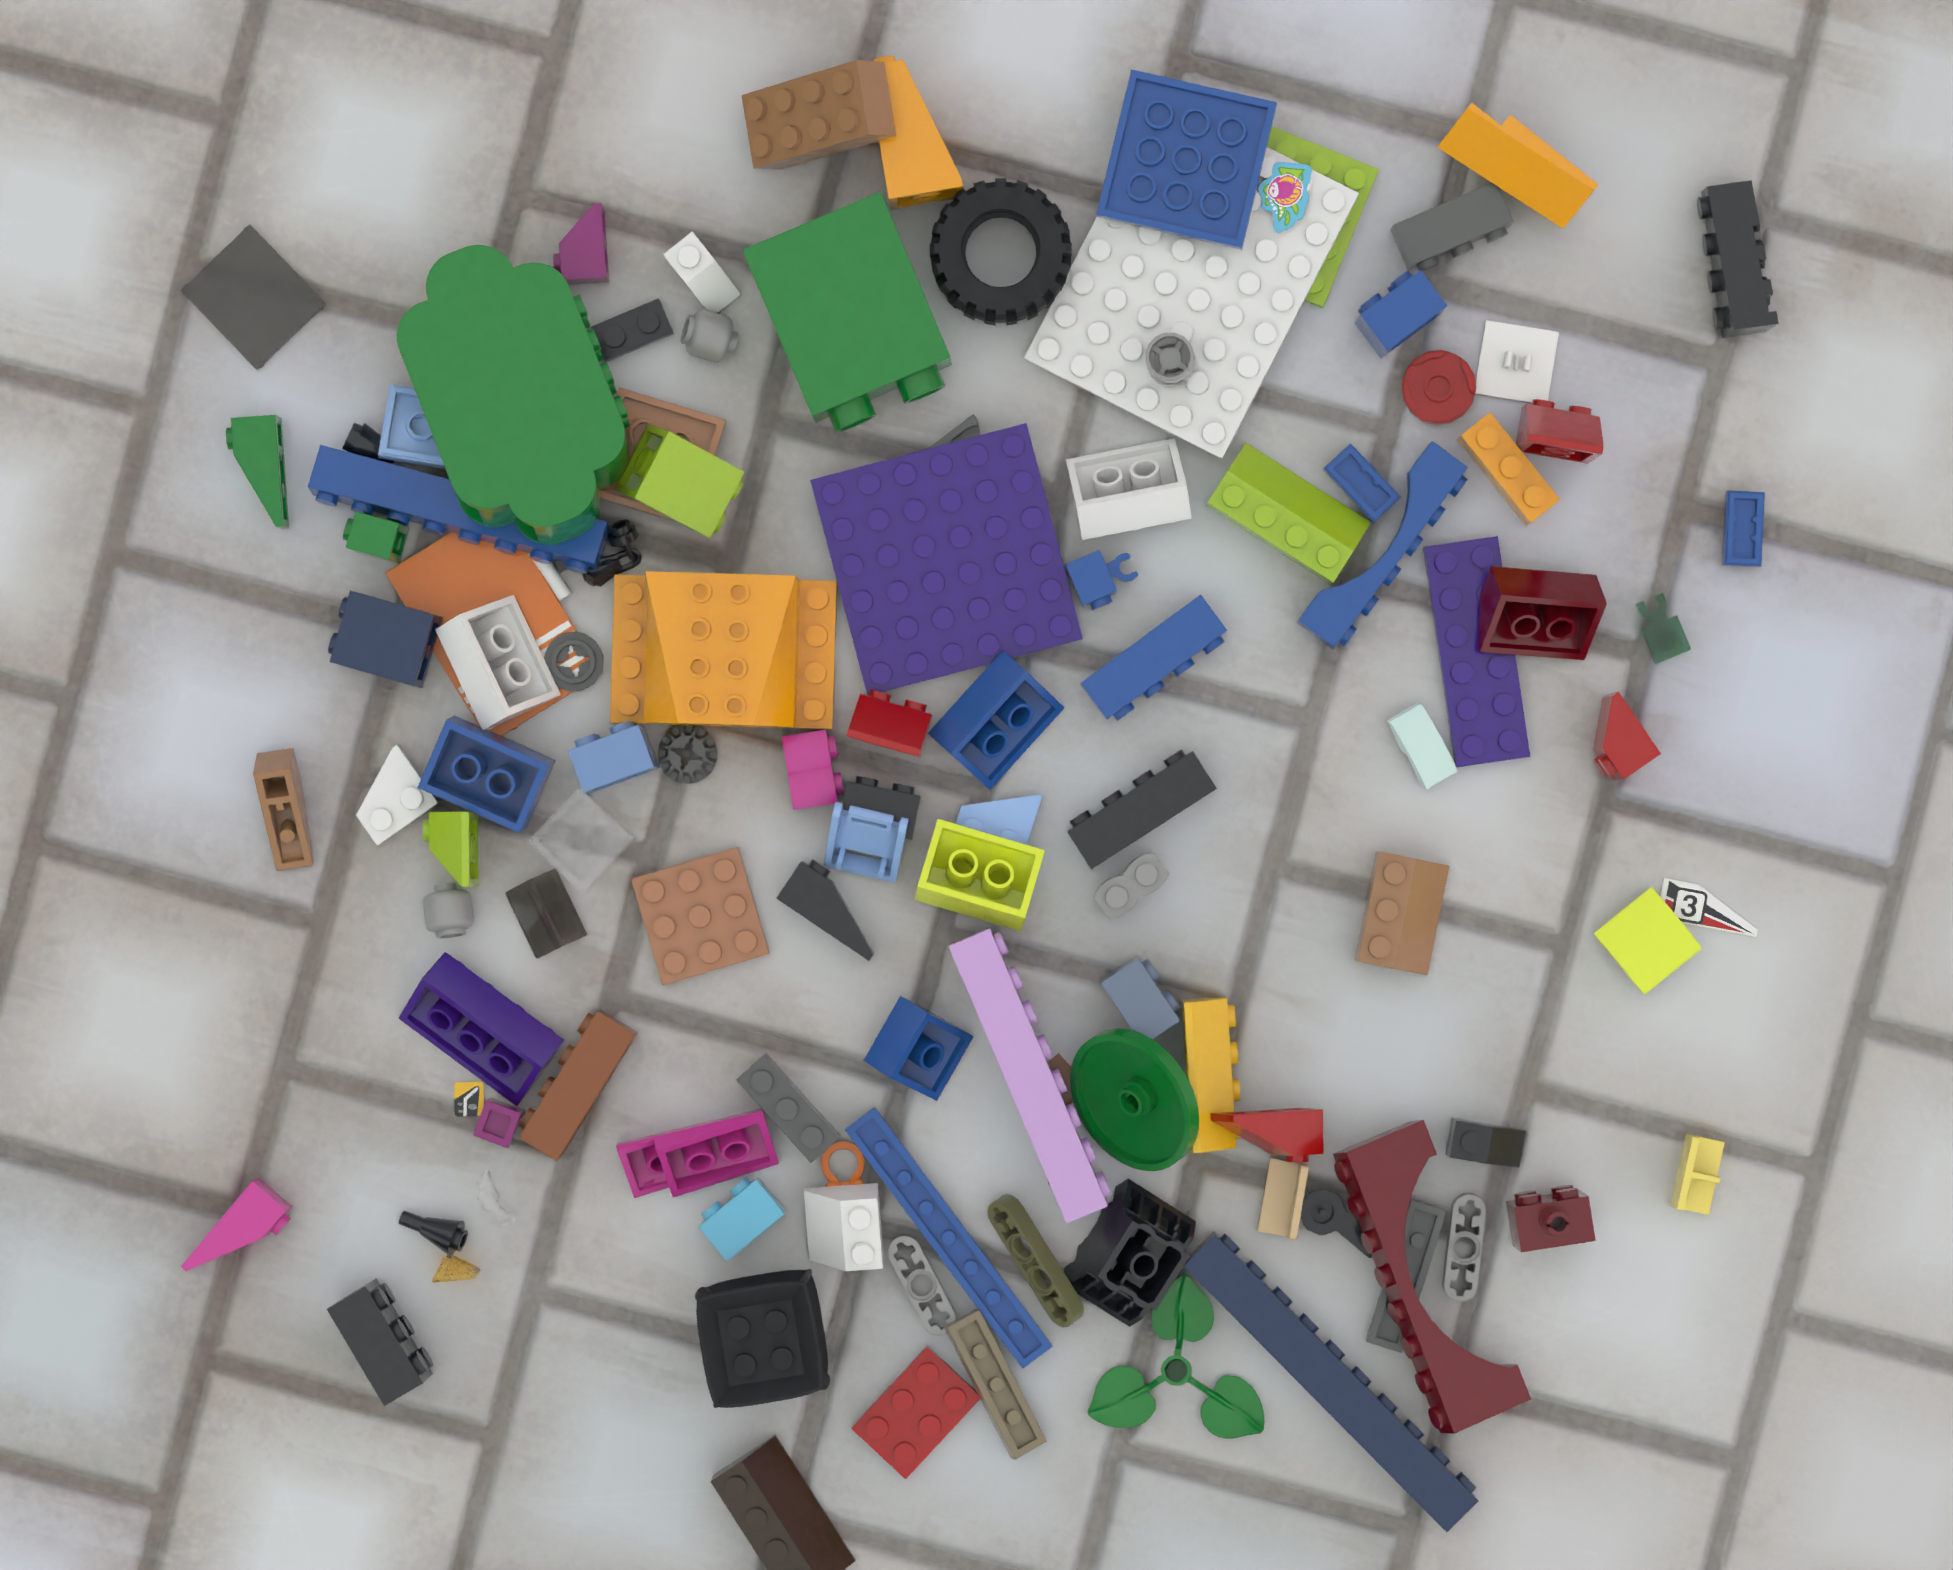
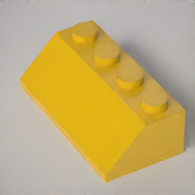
(1209, 1067)

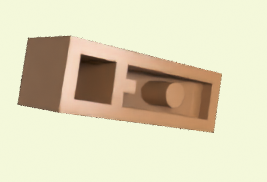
(283, 808)

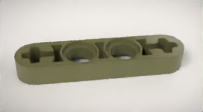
(1037, 1259)

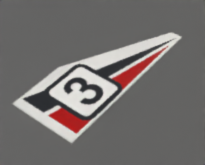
(1700, 908)

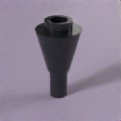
(443, 1233)

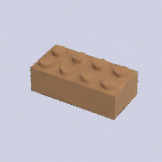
(819, 115)

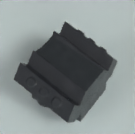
(1131, 1254)

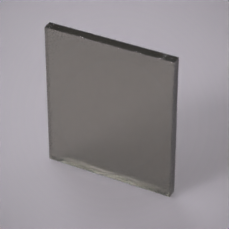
(253, 297)

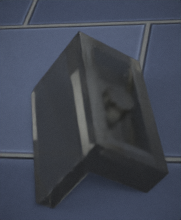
(546, 913)

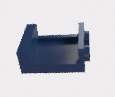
(384, 639)

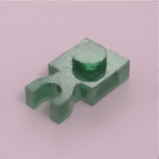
(1664, 635)

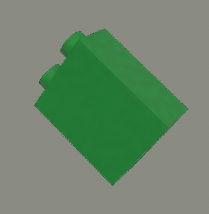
(850, 312)

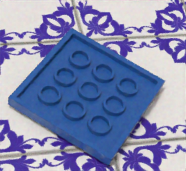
(1186, 159)

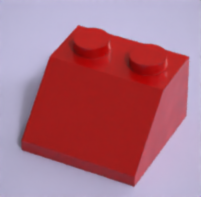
(890, 724)
(1621, 740)

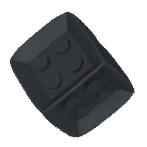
(762, 1338)

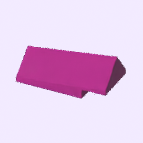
(698, 1154)

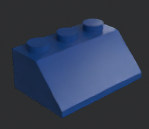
(996, 720)

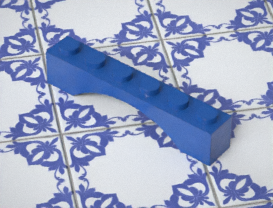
(1428, 484)

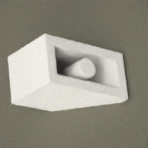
(702, 274)

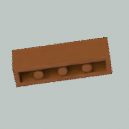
(577, 1085)

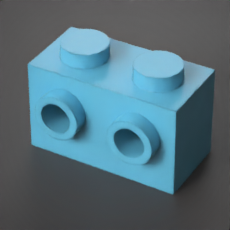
(741, 1218)

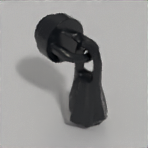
(620, 534)

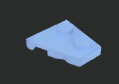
(1002, 818)

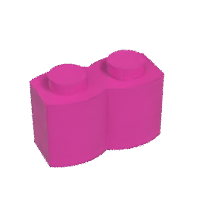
(811, 769)

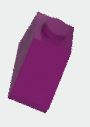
(584, 250)

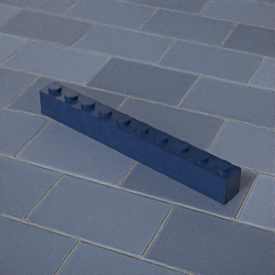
(1330, 1382)

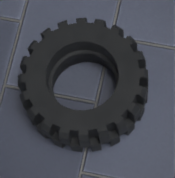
(988, 202)

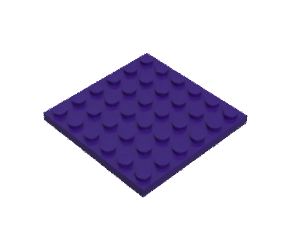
(946, 559)

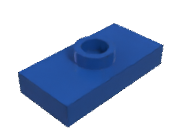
(1361, 483)
(1743, 528)

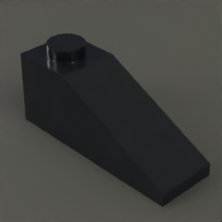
(820, 902)

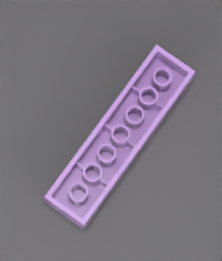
(1028, 1074)

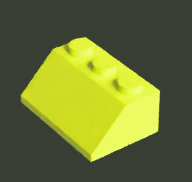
(979, 875)

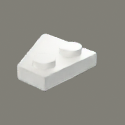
(394, 798)

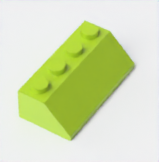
(1288, 514)

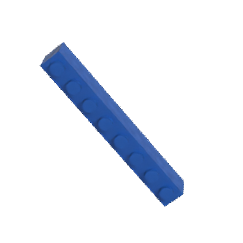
(431, 501)

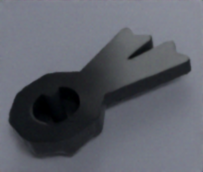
(1325, 1213)

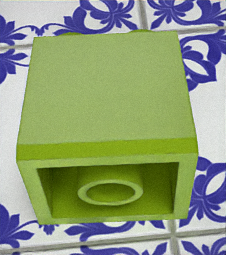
(680, 480)

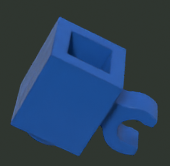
(1093, 578)

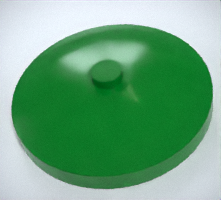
(1134, 1099)

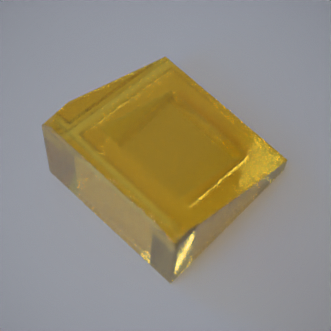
(455, 1269)

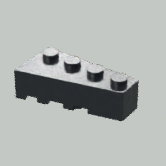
(1736, 260)

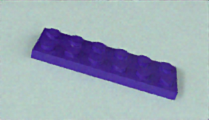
(1478, 686)

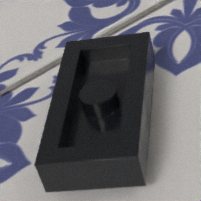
(632, 330)

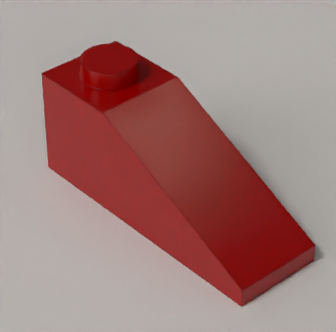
(1278, 1131)

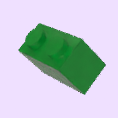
(375, 537)

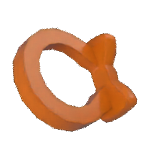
(855, 1178)

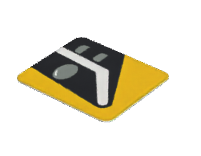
(468, 1098)

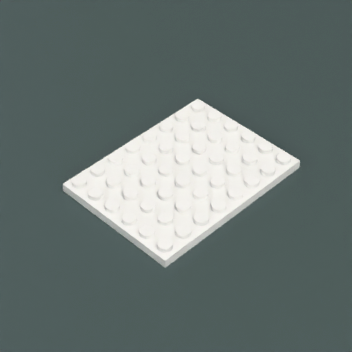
(1221, 298)

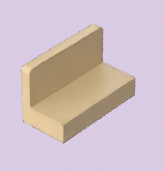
(1283, 1198)

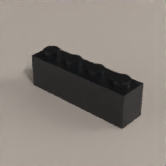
(1141, 809)

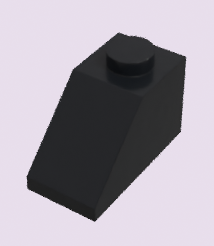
(1485, 1143)

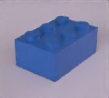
(486, 773)

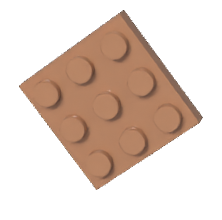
(686, 423)
(700, 916)

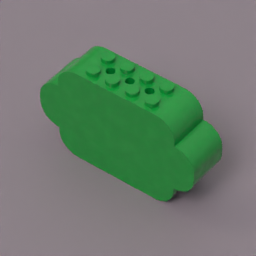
(515, 393)

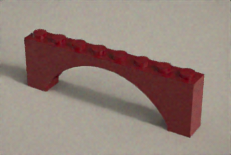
(1380, 1185)

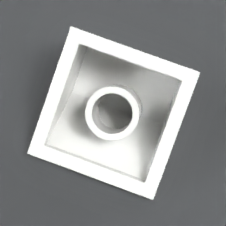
(844, 1226)

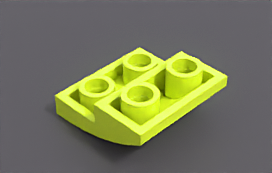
(1647, 941)

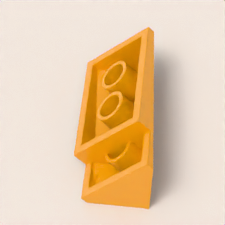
(1519, 164)

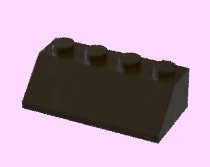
(780, 1512)

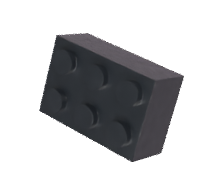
(381, 1341)

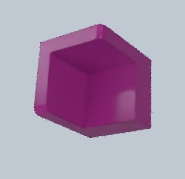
(498, 1122)

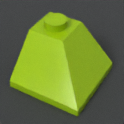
(455, 844)

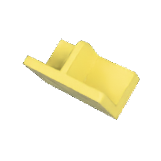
(1697, 1174)

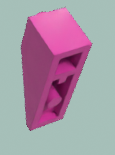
(249, 1219)

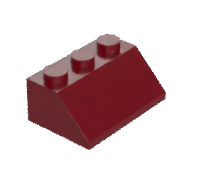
(1539, 613)

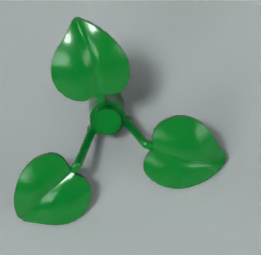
(1124, 1399)

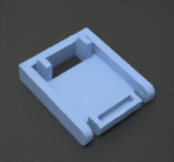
(866, 833)

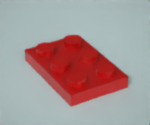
(916, 1412)

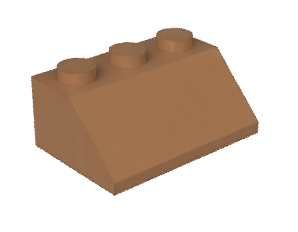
(1401, 913)

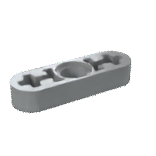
(1475, 1259)
(901, 1264)

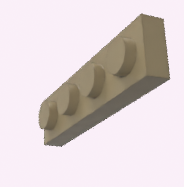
(995, 1384)

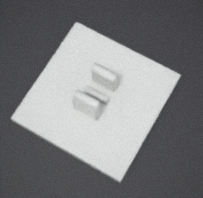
(1516, 362)

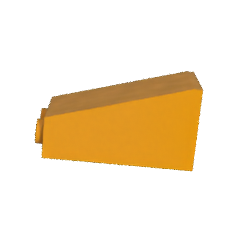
(916, 159)

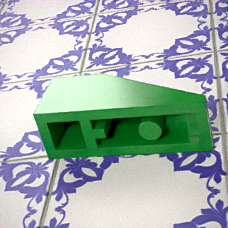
(260, 453)

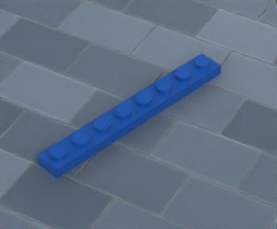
(948, 1237)

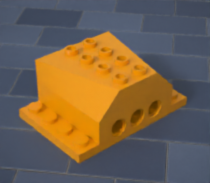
(723, 650)

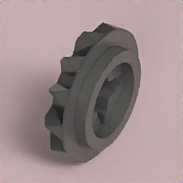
(583, 646)
(695, 769)

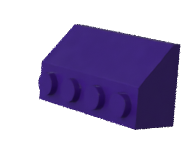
(480, 1028)

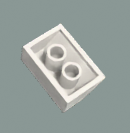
(1129, 489)
(497, 661)

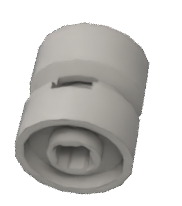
(1170, 359)

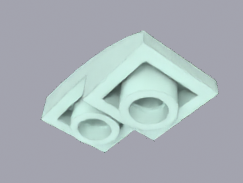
(1422, 745)

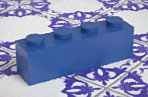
(1153, 658)

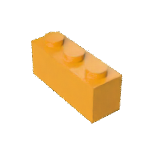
(1508, 469)

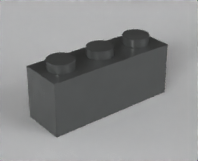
(1452, 227)
(788, 1107)

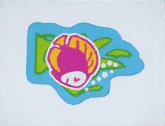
(1286, 193)

